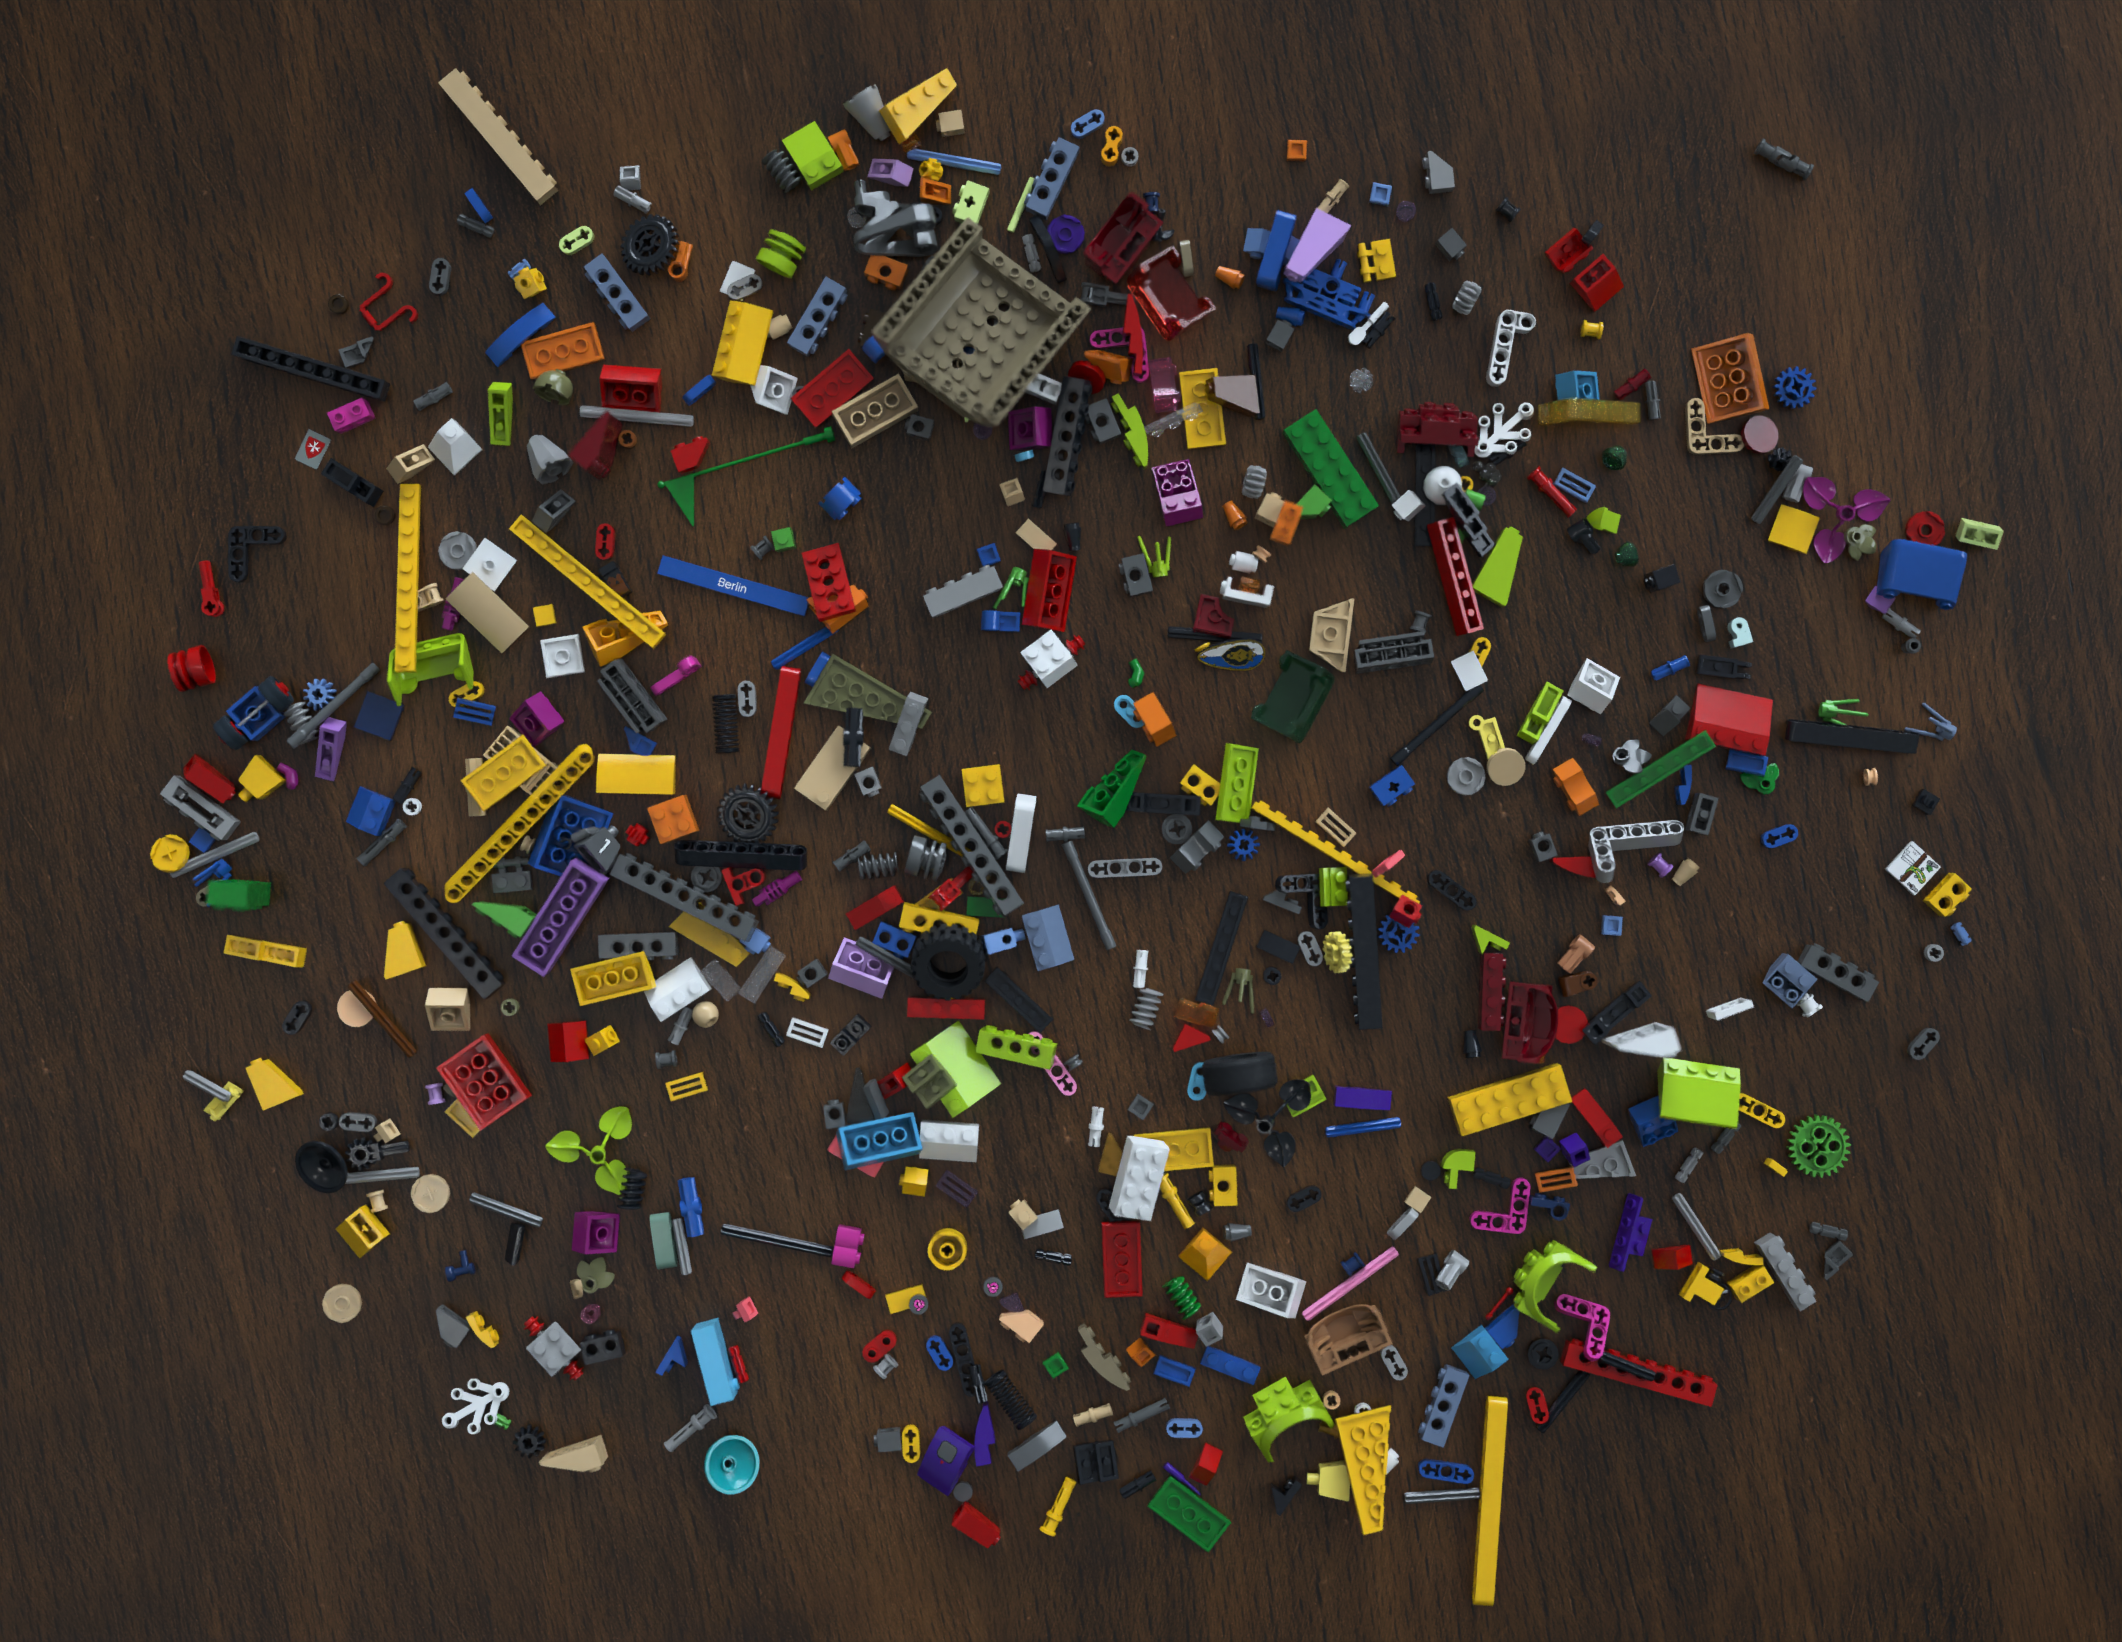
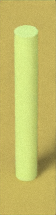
(1020, 207)

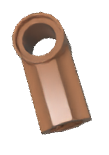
(1579, 949)

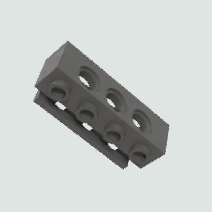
(1392, 657)
(631, 697)

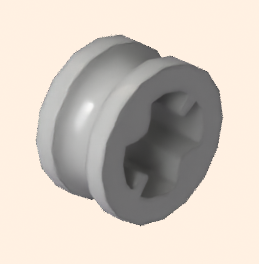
(1135, 156)
(1939, 956)
(1220, 1034)

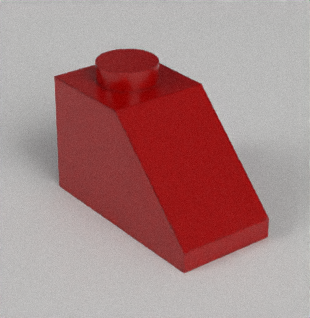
(893, 1081)

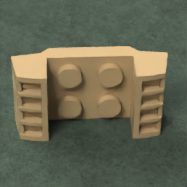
(504, 739)

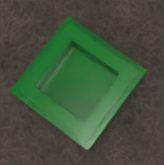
(1055, 1365)

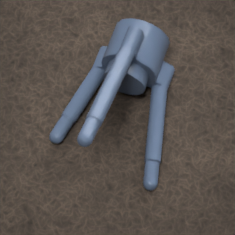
(1944, 728)

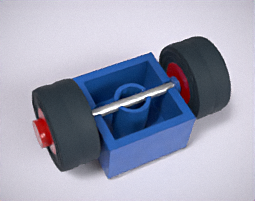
(254, 714)

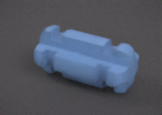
(518, 267)
(1961, 934)

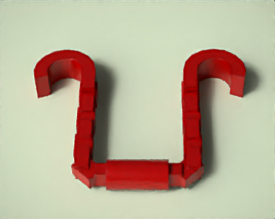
(369, 318)

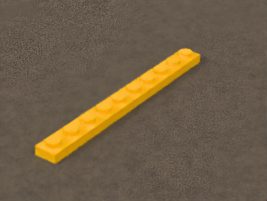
(407, 578)
(587, 581)
(1328, 849)

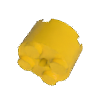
(949, 1260)

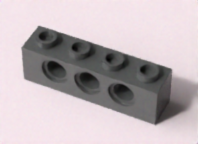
(669, 943)
(1866, 982)

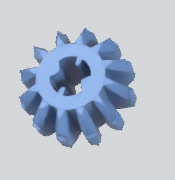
(322, 687)

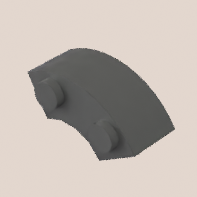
(1197, 847)

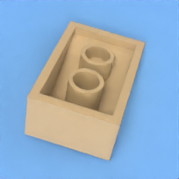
(579, 1456)

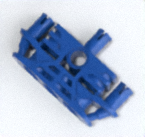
(1333, 310)

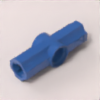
(690, 1207)

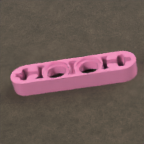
(1057, 1062)

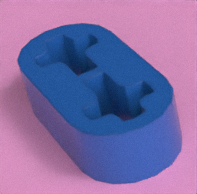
(478, 205)
(699, 390)
(817, 669)
(1777, 832)
(936, 1355)

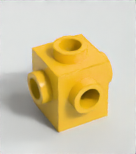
(529, 282)

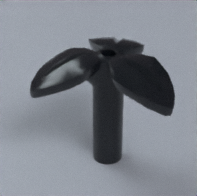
(1162, 235)

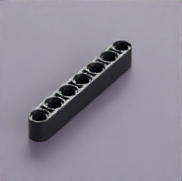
(1852, 736)
(740, 855)

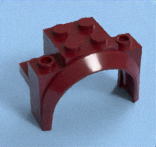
(1122, 239)

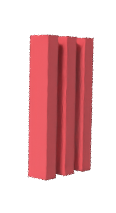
(1388, 863)

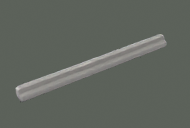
(638, 416)

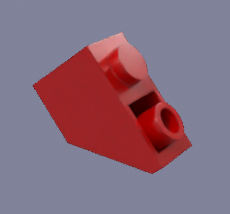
(690, 456)

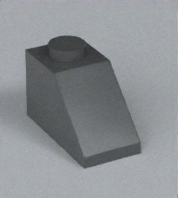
(553, 511)
(1548, 1121)
(452, 1327)

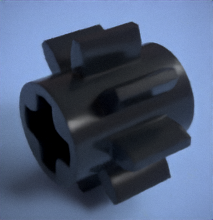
(1779, 459)

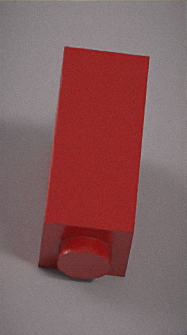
(208, 779)
(976, 1525)

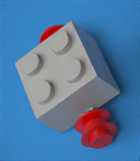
(553, 1348)

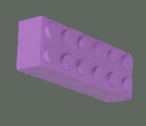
(560, 917)

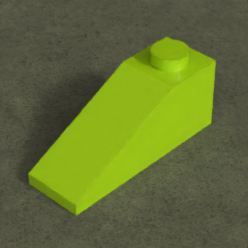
(500, 412)

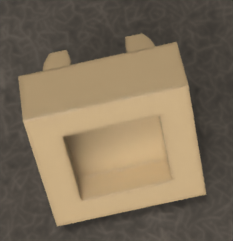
(386, 1131)

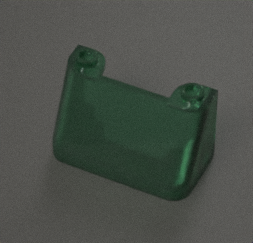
(1295, 697)

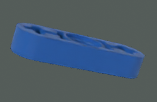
(1460, 1468)

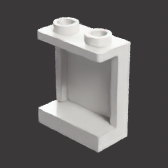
(1247, 598)

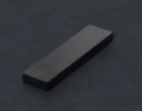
(1018, 1000)

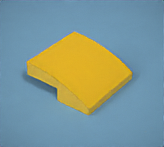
(1793, 529)

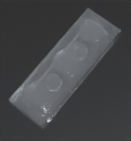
(1173, 420)
(762, 974)

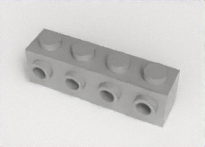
(963, 591)
(1785, 1272)

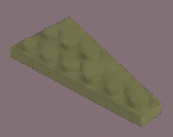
(848, 687)

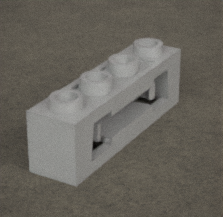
(174, 793)

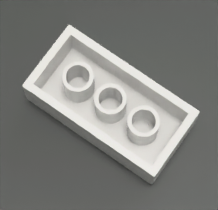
(1139, 1178)

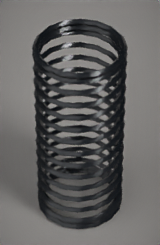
(720, 699)
(995, 1379)

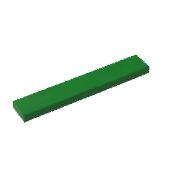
(1660, 769)

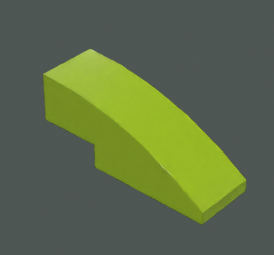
(1540, 713)

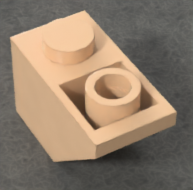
(1023, 1323)

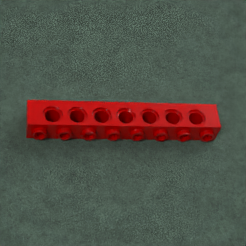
(1703, 1394)

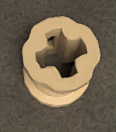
(377, 1201)

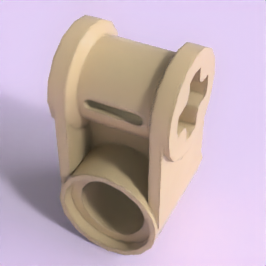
(426, 599)

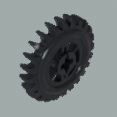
(649, 244)
(760, 804)

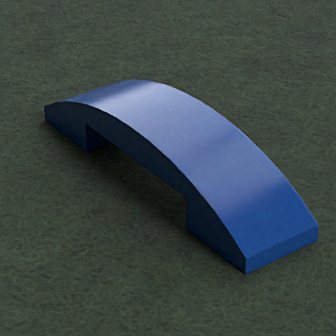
(519, 333)

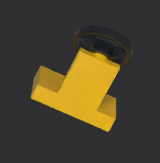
(1705, 1288)

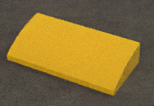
(636, 774)
(612, 978)

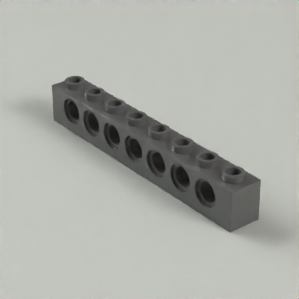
(938, 787)
(622, 871)

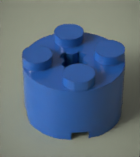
(840, 498)

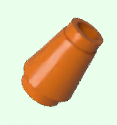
(1231, 277)
(1235, 516)

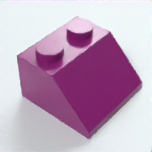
(1030, 428)
(536, 719)
(595, 1232)

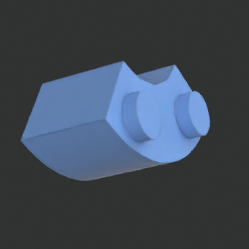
(1257, 240)

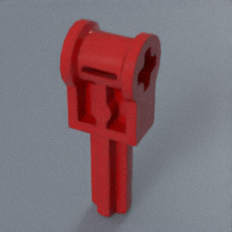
(209, 593)
(950, 889)

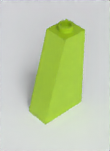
(1498, 570)

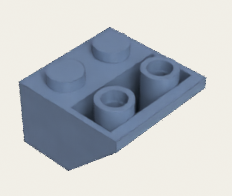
(1788, 979)

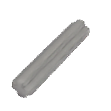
(207, 1086)
(681, 1245)

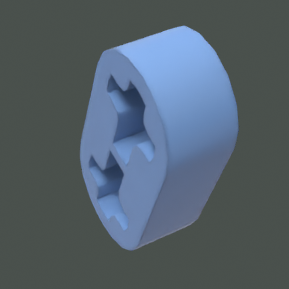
(1085, 119)
(1184, 1433)

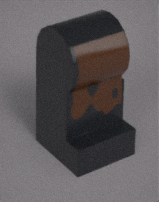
(615, 579)

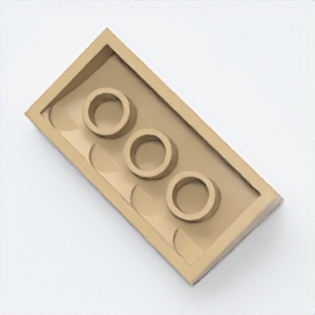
(487, 612)

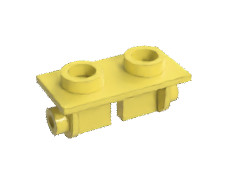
(217, 1108)

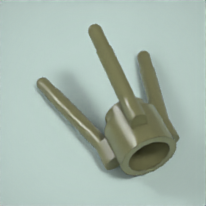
(1241, 976)

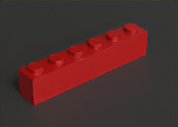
(1455, 576)

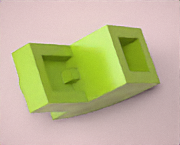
(1457, 1160)

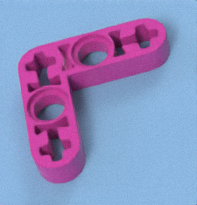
(1102, 333)
(686, 668)
(1507, 1219)
(1590, 1316)

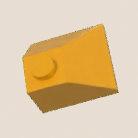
(1205, 1254)

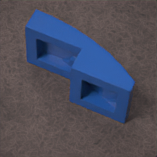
(1682, 791)

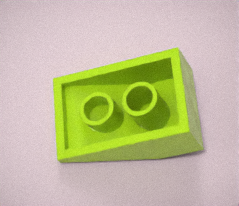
(813, 155)

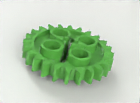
(1805, 1134)

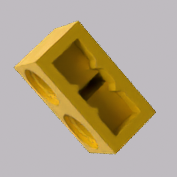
(1204, 781)
(1944, 891)

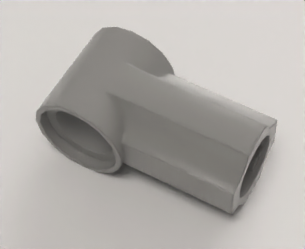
(1795, 487)
(1454, 1266)

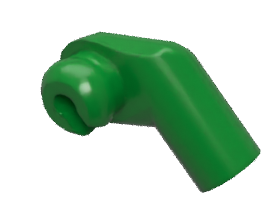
(1138, 674)

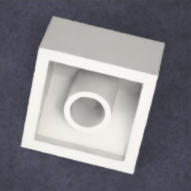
(1594, 686)

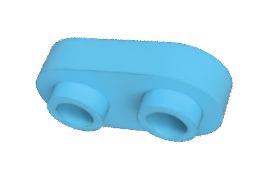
(1127, 713)
(1196, 1081)

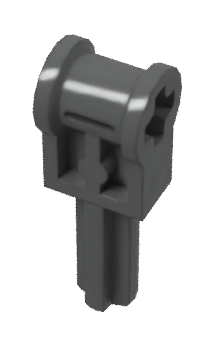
(1101, 296)

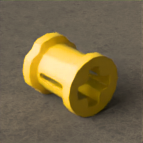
(1591, 329)

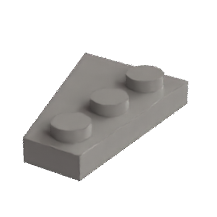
(1606, 1163)

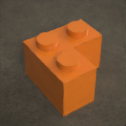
(1156, 722)

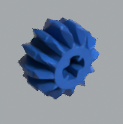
(1236, 844)

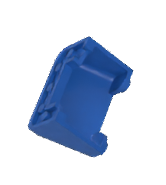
(1921, 572)

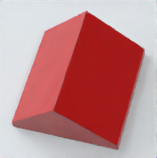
(568, 1041)

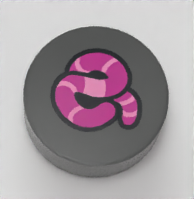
(993, 1286)
(918, 1304)

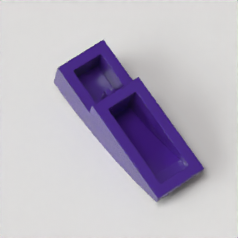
(1362, 1098)
(984, 1437)

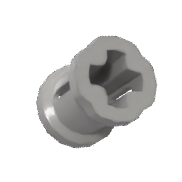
(885, 1366)

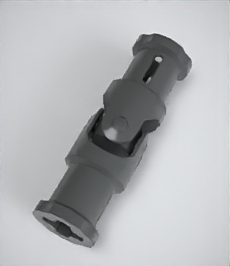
(1787, 161)

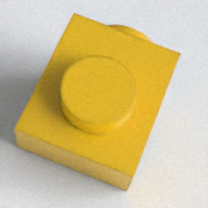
(602, 1040)

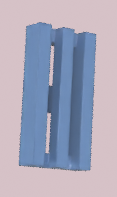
(1588, 493)

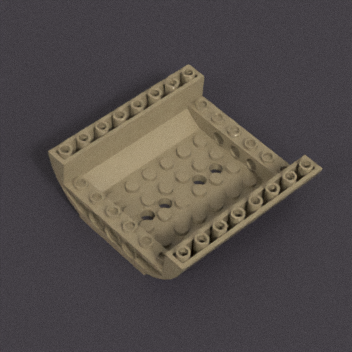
(950, 311)

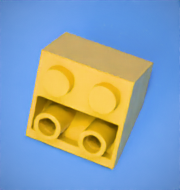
(362, 1231)

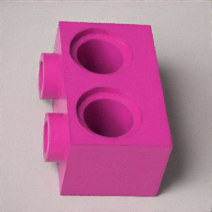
(351, 415)

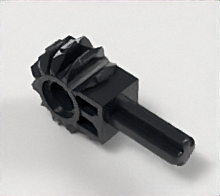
(374, 1151)

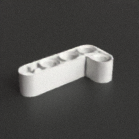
(1505, 348)
(1021, 833)

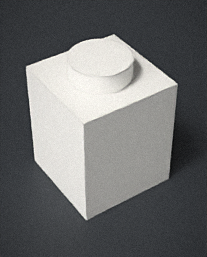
(1408, 506)

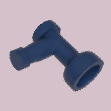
(466, 1268)

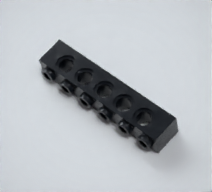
(1062, 426)

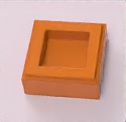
(1296, 150)

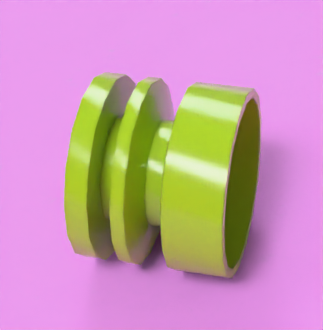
(780, 254)

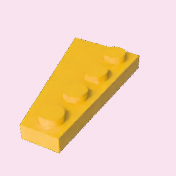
(710, 937)

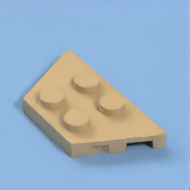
(1332, 633)

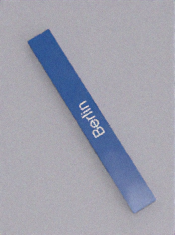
(733, 585)

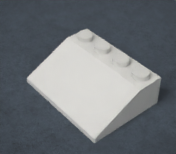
(1648, 1039)

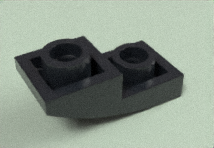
(850, 1034)

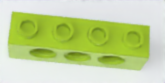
(987, 1046)

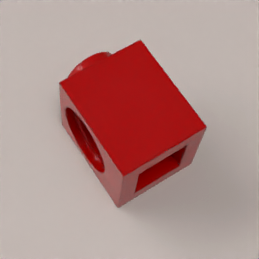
(1399, 915)

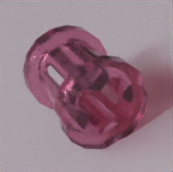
(584, 1313)

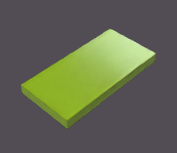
(1237, 783)

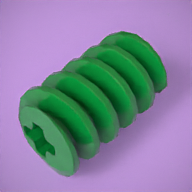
(1182, 1296)

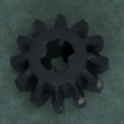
(522, 1441)

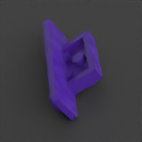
(1631, 1234)

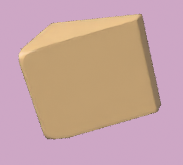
(1012, 492)

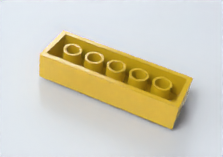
(1509, 1099)

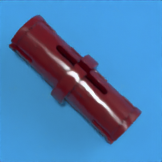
(1632, 384)

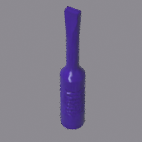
(1180, 1477)

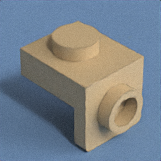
(1022, 1213)

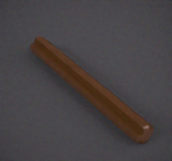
(382, 1018)

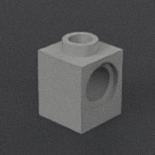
(861, 776)
(1209, 1329)

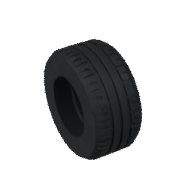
(1239, 1073)

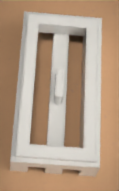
(819, 1044)

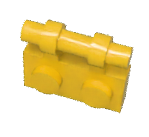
(1382, 260)

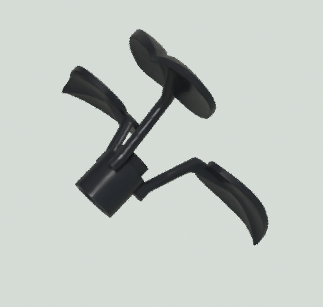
(1278, 1146)

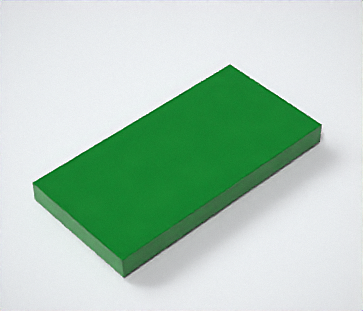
(1189, 1513)

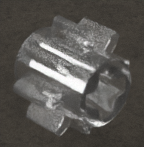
(1361, 380)

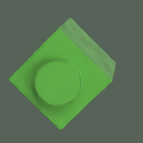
(783, 539)

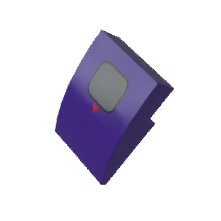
(945, 1460)

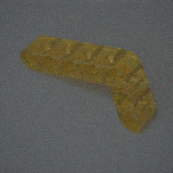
(1588, 410)

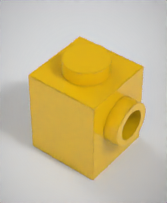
(914, 1181)

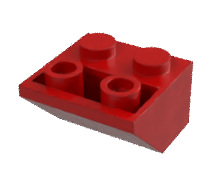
(1598, 283)

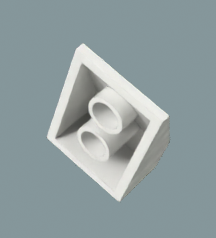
(1271, 1290)

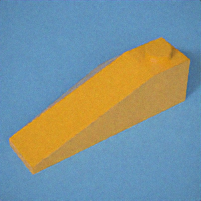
(613, 639)

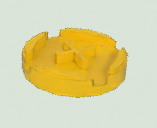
(170, 853)

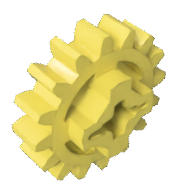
(1337, 952)

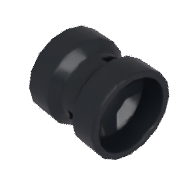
(1199, 1203)

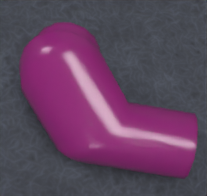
(290, 775)

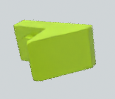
(1483, 937)

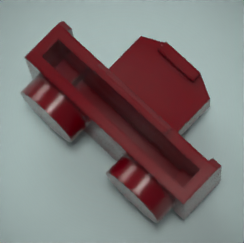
(1229, 1138)

